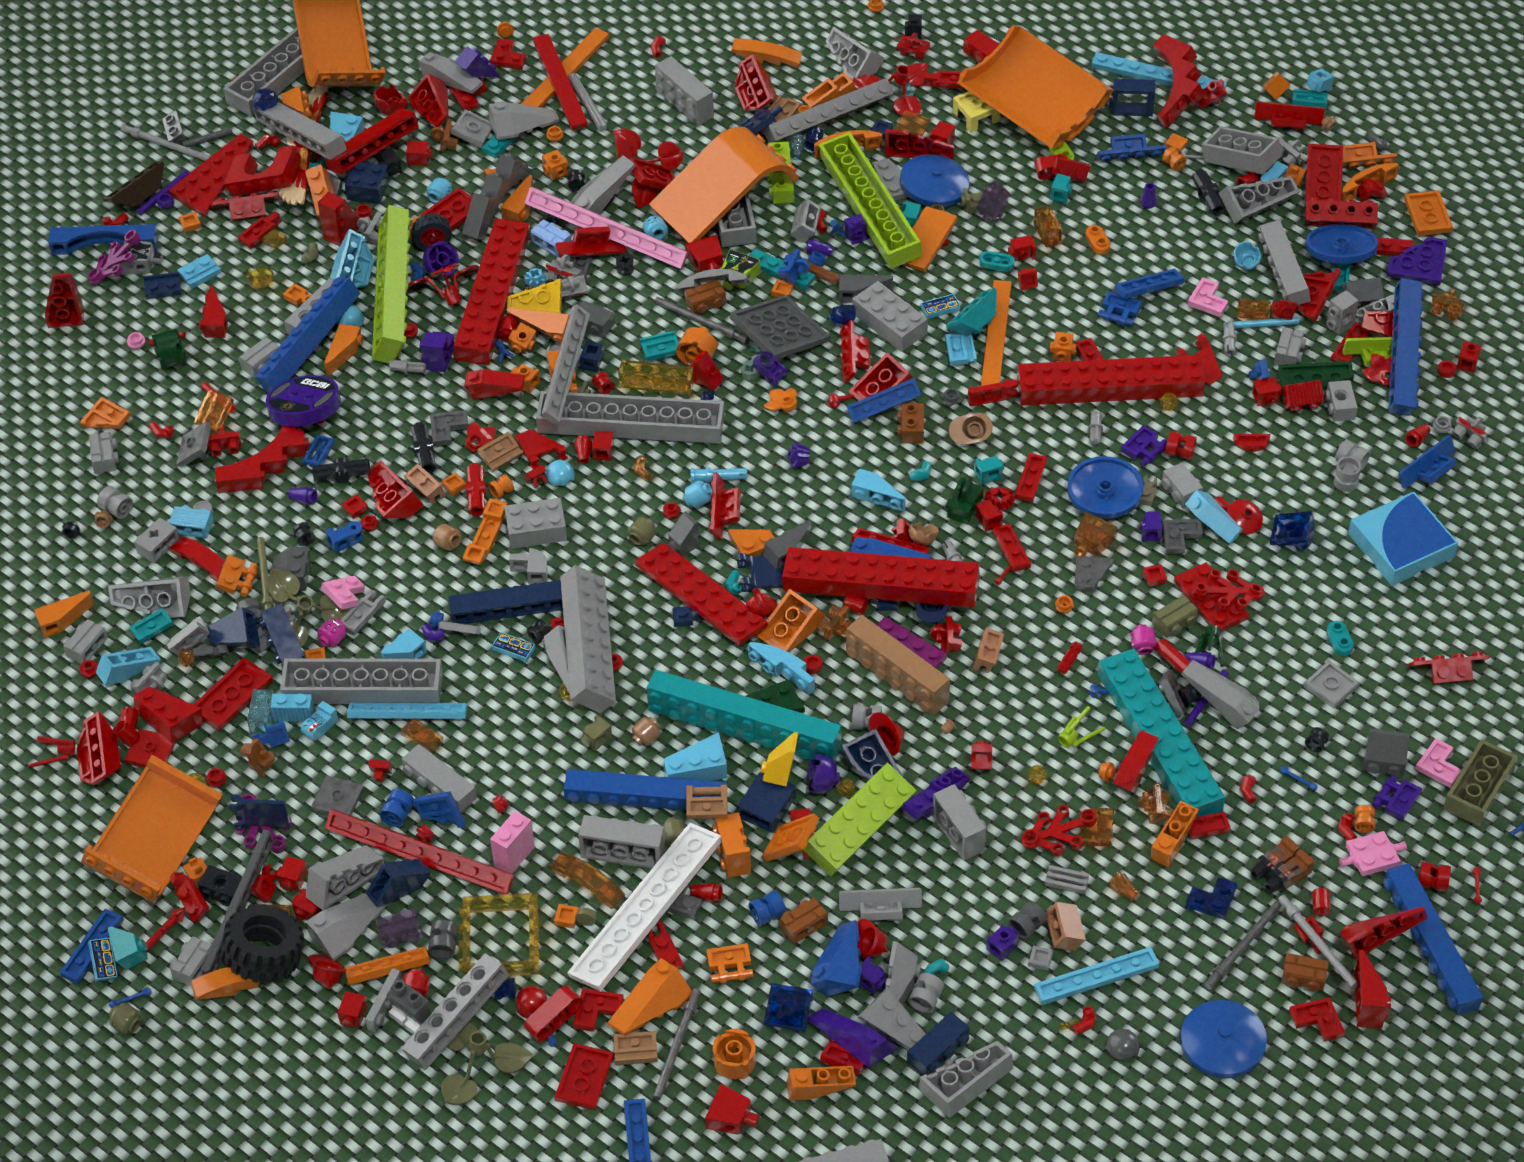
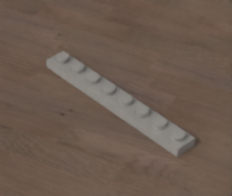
(565, 364)

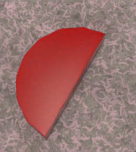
(1251, 442)

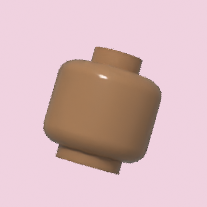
(446, 537)
(646, 731)

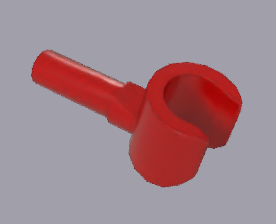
(835, 399)

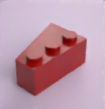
(336, 218)
(167, 713)

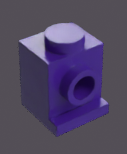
(855, 229)
(1151, 527)
(1002, 942)
(872, 976)

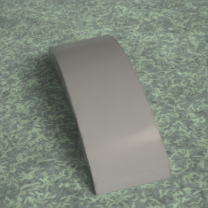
(706, 276)

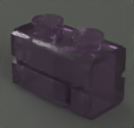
(993, 201)
(398, 928)

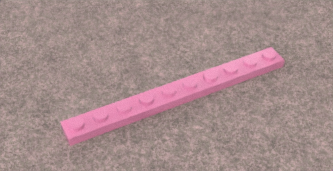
(619, 232)

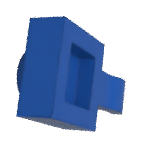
(1260, 370)
(275, 734)

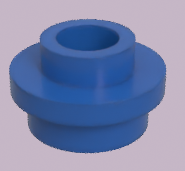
(817, 258)
(436, 618)

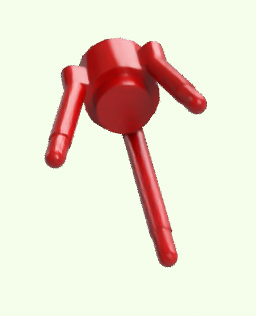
(64, 747)

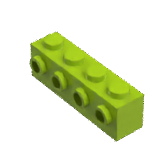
(781, 184)

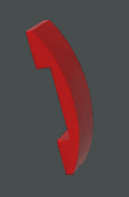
(198, 554)

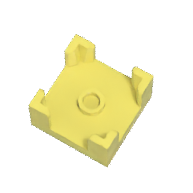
(973, 110)

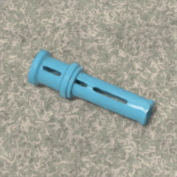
(706, 474)

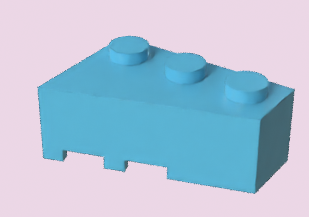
(346, 124)
(699, 761)

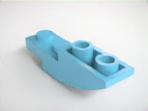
(779, 661)

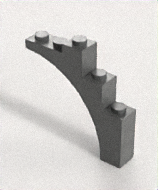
(496, 185)

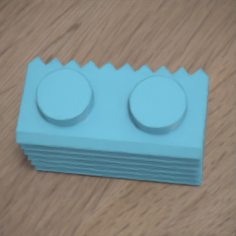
(192, 521)
(292, 707)

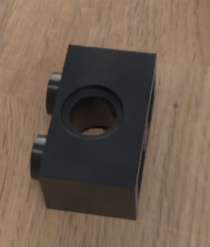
(213, 880)

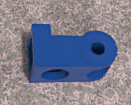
(344, 537)

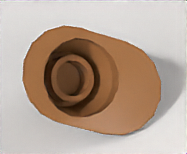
(970, 428)

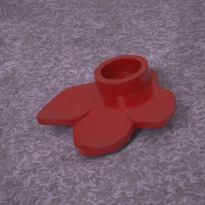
(1379, 368)
(478, 435)

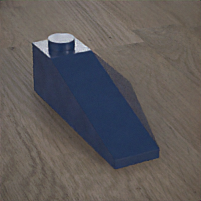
(868, 754)

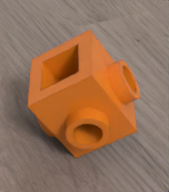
(554, 165)
(522, 339)
(1063, 346)

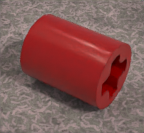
(1321, 902)

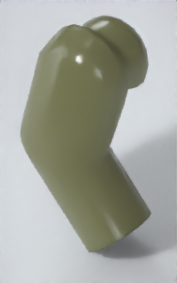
(310, 255)

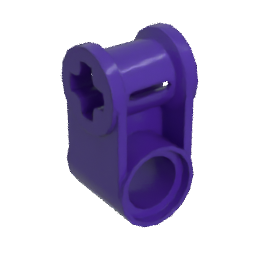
(771, 368)

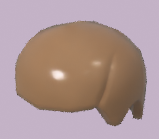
(923, 535)

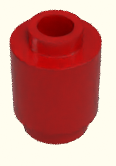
(507, 324)

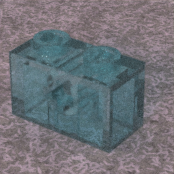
(260, 711)

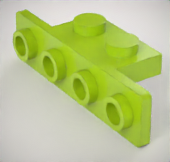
(1368, 346)

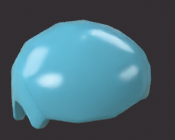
(1247, 256)
(352, 316)
(560, 473)

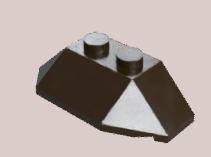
(139, 187)

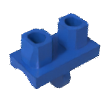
(794, 266)

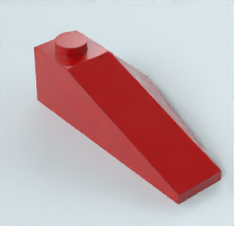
(431, 99)

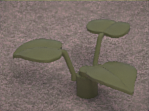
(285, 585)
(509, 1059)

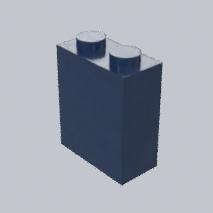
(766, 803)

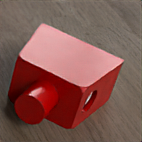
(705, 253)
(730, 1112)

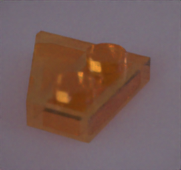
(1102, 832)

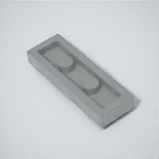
(377, 1012)

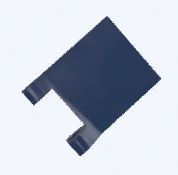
(762, 573)
(259, 812)

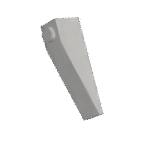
(853, 55)
(511, 118)
(153, 595)
(556, 650)
(1225, 695)
(341, 924)
(902, 972)

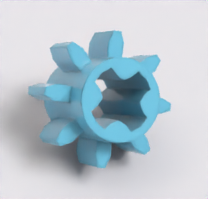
(535, 277)

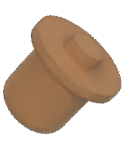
(948, 726)

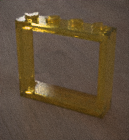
(496, 903)

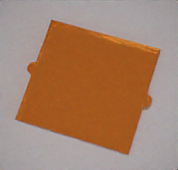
(913, 123)

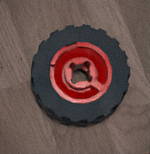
(430, 229)

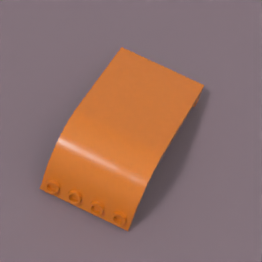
(334, 44)
(717, 181)
(153, 829)

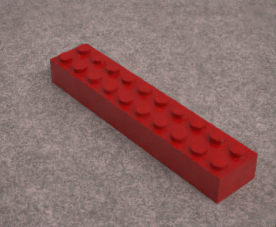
(490, 291)
(1110, 380)
(881, 577)

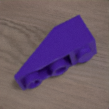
(476, 64)

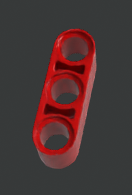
(553, 1013)

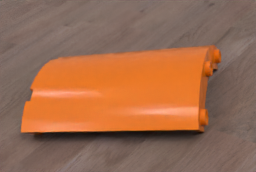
(1037, 88)

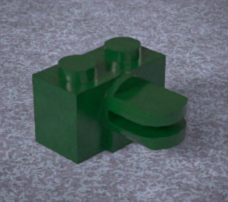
(964, 501)

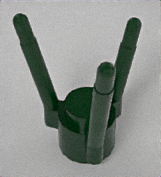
(1211, 637)

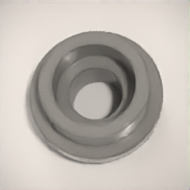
(1442, 424)

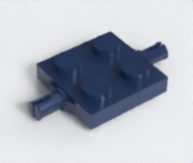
(761, 119)

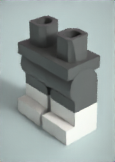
(408, 1006)

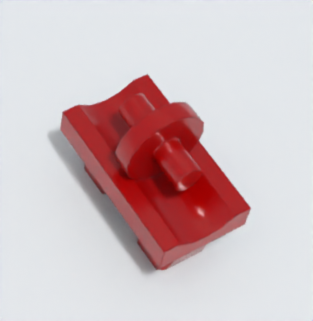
(913, 45)
(1213, 93)
(224, 440)
(944, 635)

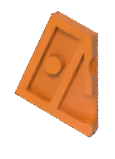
(105, 415)
(750, 541)

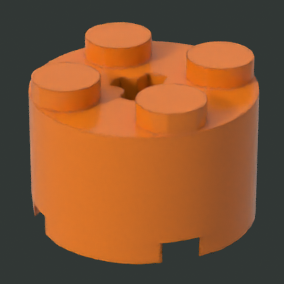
(693, 342)
(734, 1054)

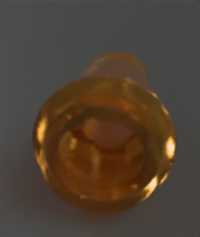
(1122, 885)

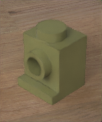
(596, 733)

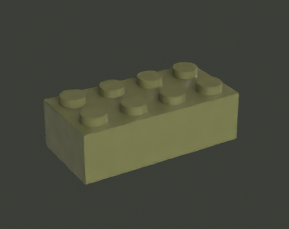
(1480, 782)

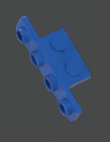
(1129, 146)
(1430, 464)

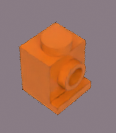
(532, 377)

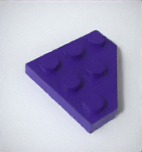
(1420, 262)

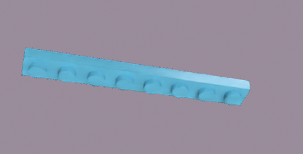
(1139, 70)

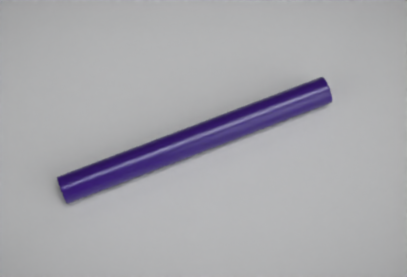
(153, 200)
(1199, 707)

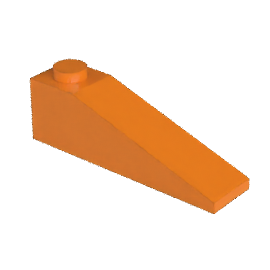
(548, 323)
(655, 994)

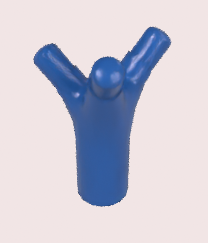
(836, 228)
(503, 351)

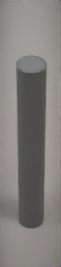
(207, 137)

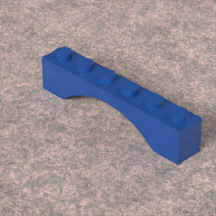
(69, 239)

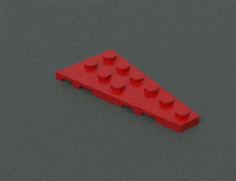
(208, 179)

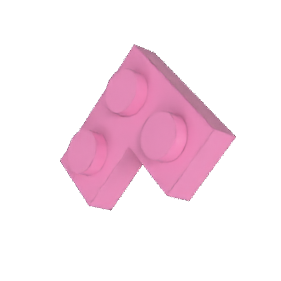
(1204, 298)
(343, 590)
(1435, 766)

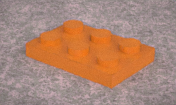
(1428, 213)
(790, 837)

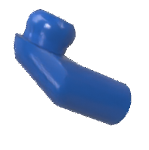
(418, 272)

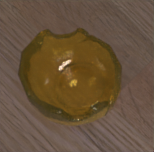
(260, 277)

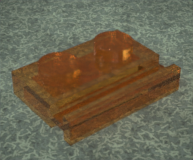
(214, 410)

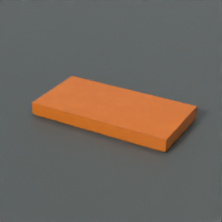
(932, 230)

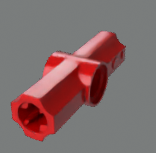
(476, 489)

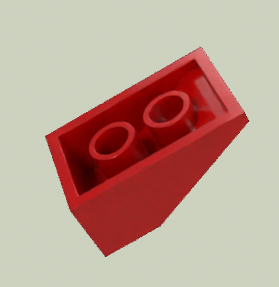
(881, 376)
(1370, 995)

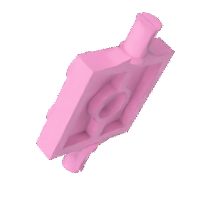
(1372, 853)

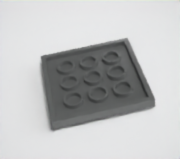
(779, 327)

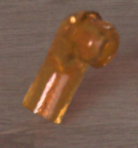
(639, 464)

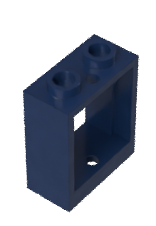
(1133, 86)

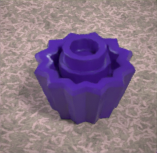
(798, 455)

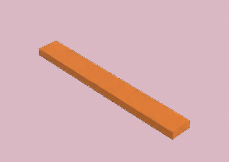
(571, 64)
(996, 335)

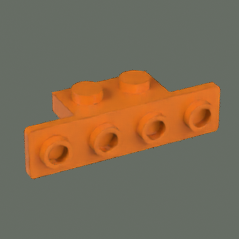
(1364, 154)

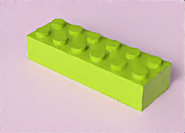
(859, 819)

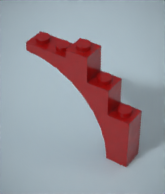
(1185, 88)
(272, 459)

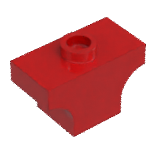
(706, 371)
(981, 756)

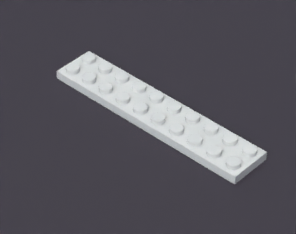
(644, 907)

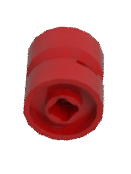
(1174, 445)
(1441, 879)

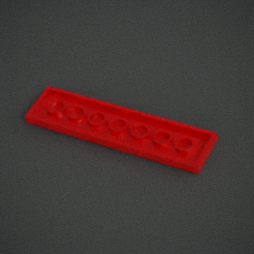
(701, 593)

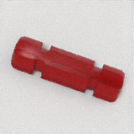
(1069, 657)

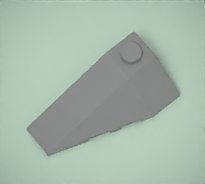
(449, 72)
(601, 189)

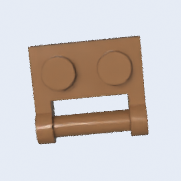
(706, 806)

